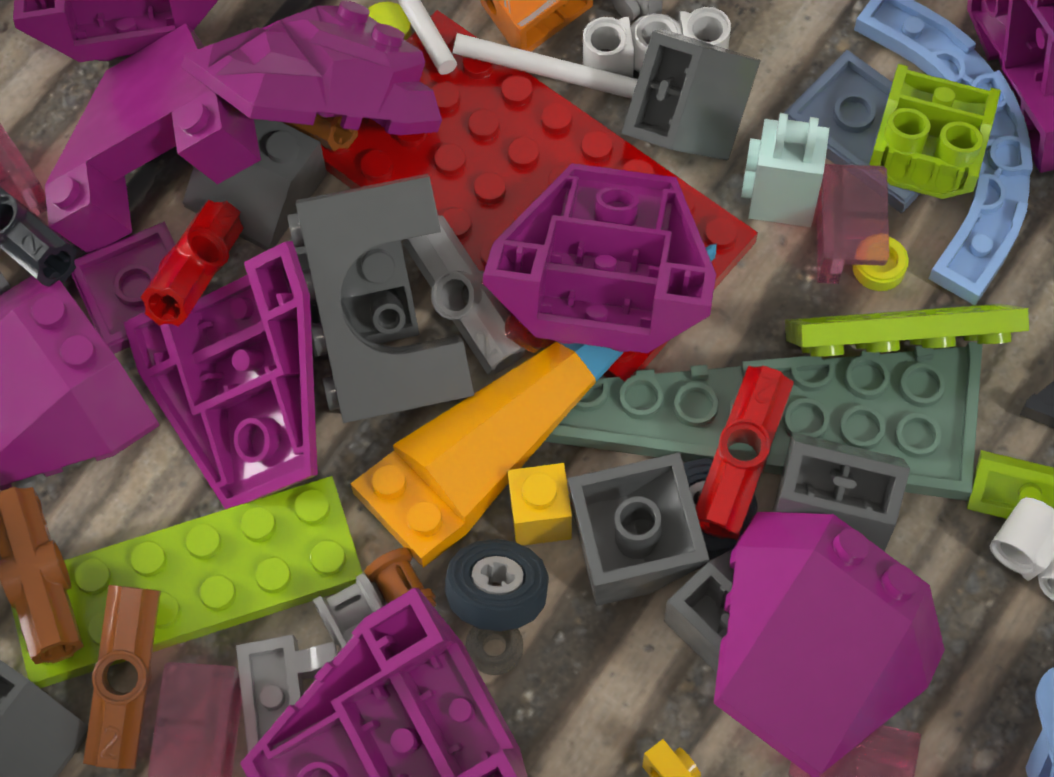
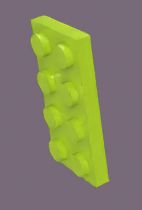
(921, 327)

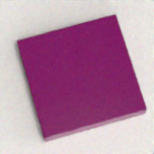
(117, 277)

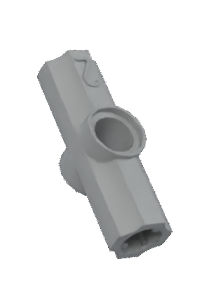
(483, 319)

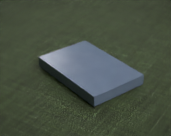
(851, 104)

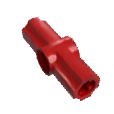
(192, 263)
(752, 422)

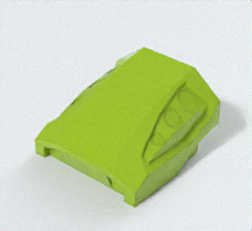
(934, 134)

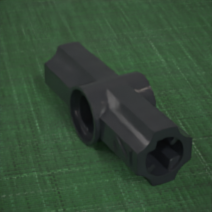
(33, 242)

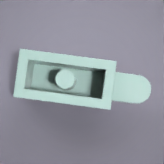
(786, 171)

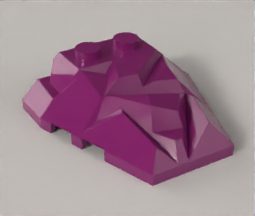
(322, 64)

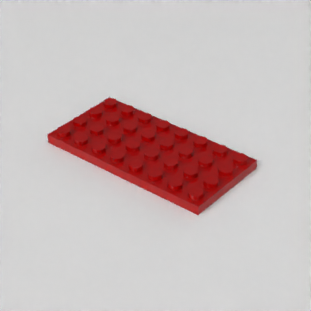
(501, 149)

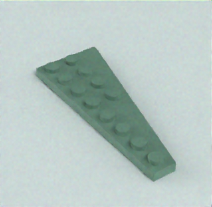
(890, 403)

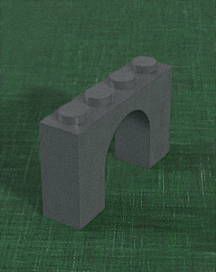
(367, 375)

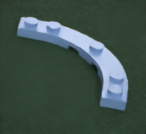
(1005, 173)

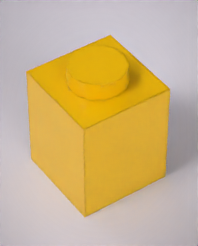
(540, 504)

